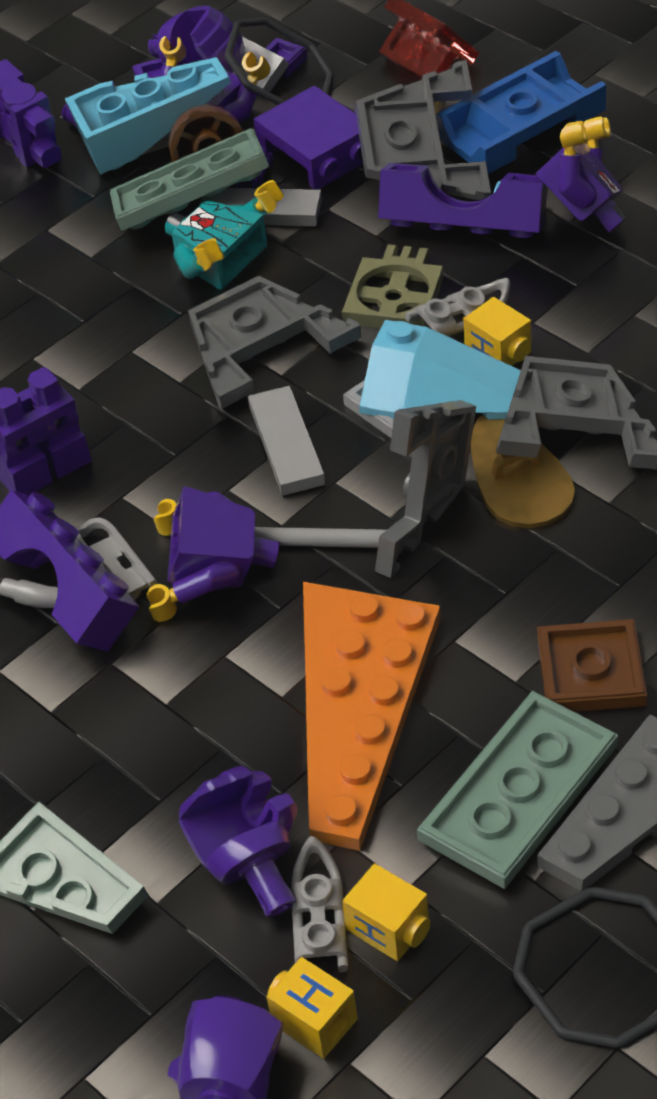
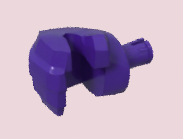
(204, 35)
(241, 833)
(226, 1050)

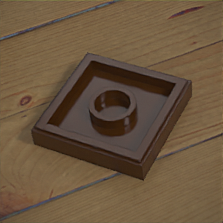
(592, 665)

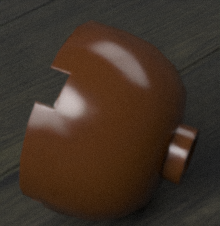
(201, 128)

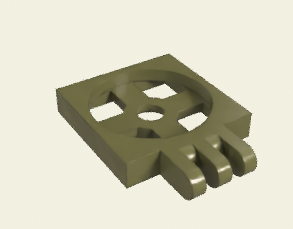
(400, 270)

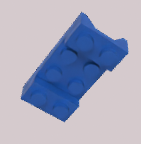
(516, 110)

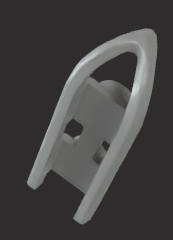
(439, 312)
(114, 549)
(316, 895)

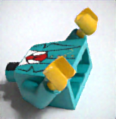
(222, 238)

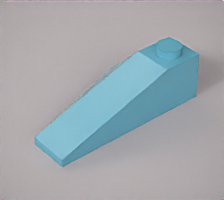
(132, 117)
(423, 367)

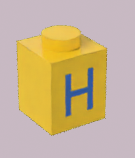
(498, 332)
(386, 912)
(312, 1006)

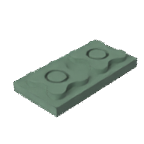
(184, 180)
(517, 789)

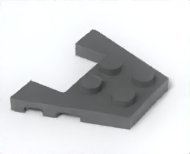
(403, 129)
(253, 320)
(577, 398)
(440, 446)

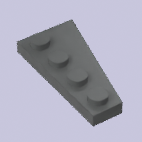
(610, 817)

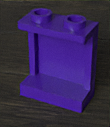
(314, 133)

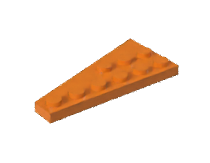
(359, 687)

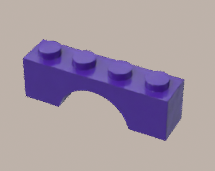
(412, 195)
(89, 599)

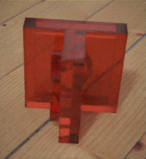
(423, 41)

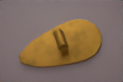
(519, 488)

